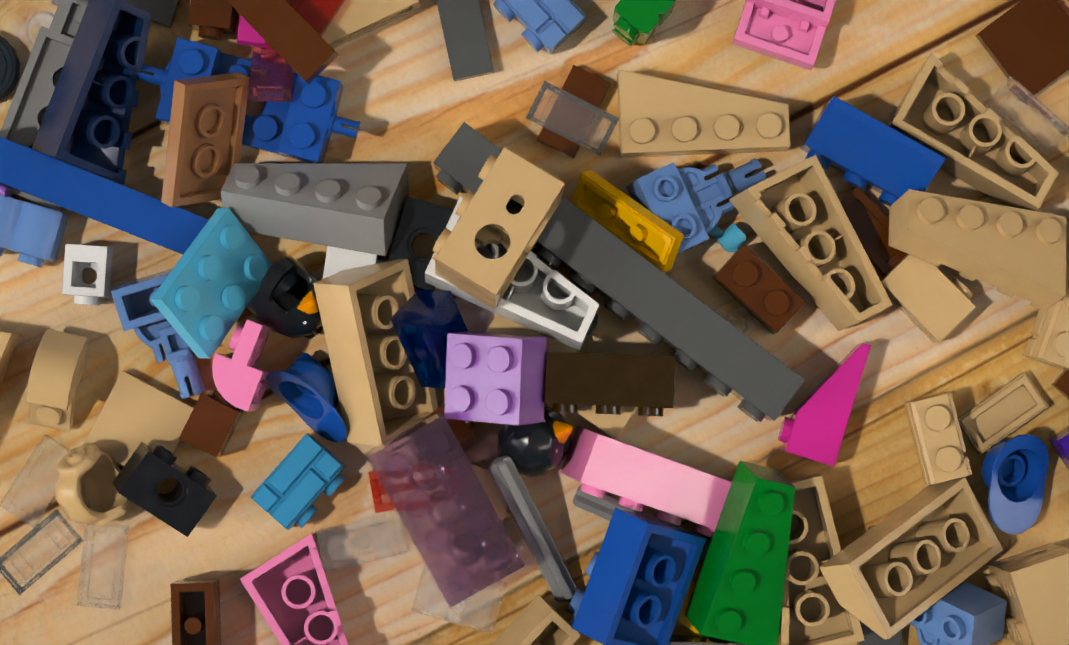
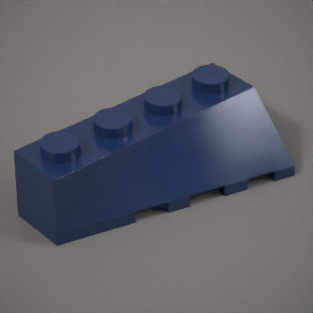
(96, 91)

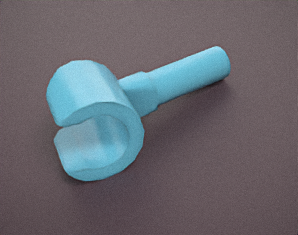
(729, 239)

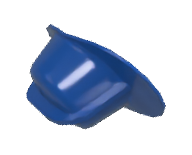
(312, 394)
(1016, 482)

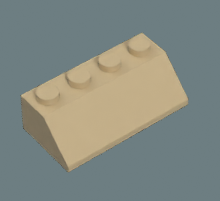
(368, 363)
(912, 557)

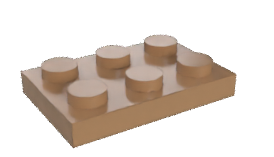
(204, 137)

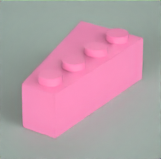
(646, 480)
(296, 597)

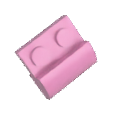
(784, 29)
(238, 376)

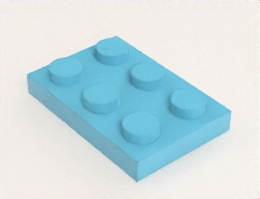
(212, 283)

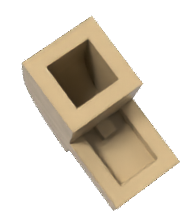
(54, 379)

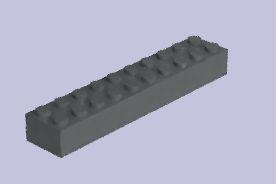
(641, 291)

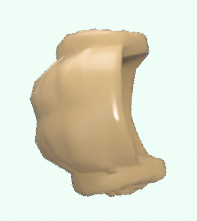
(87, 486)

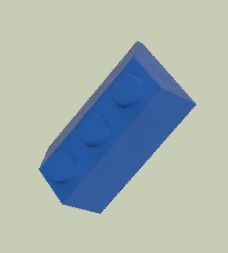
(870, 152)
(638, 581)

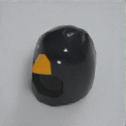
(288, 300)
(536, 446)

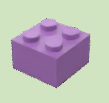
(495, 377)

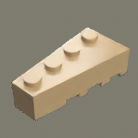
(690, 119)
(815, 241)
(984, 241)

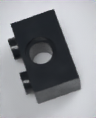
(417, 220)
(180, 507)

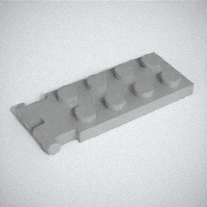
(41, 79)

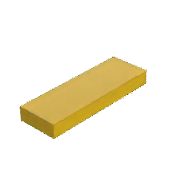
(627, 220)

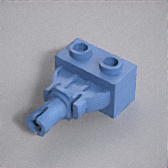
(688, 200)
(139, 312)
(963, 618)

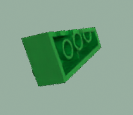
(746, 561)

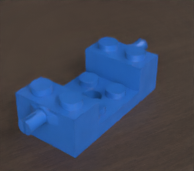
(283, 128)

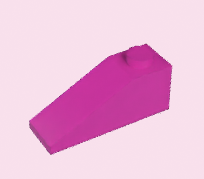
(823, 416)

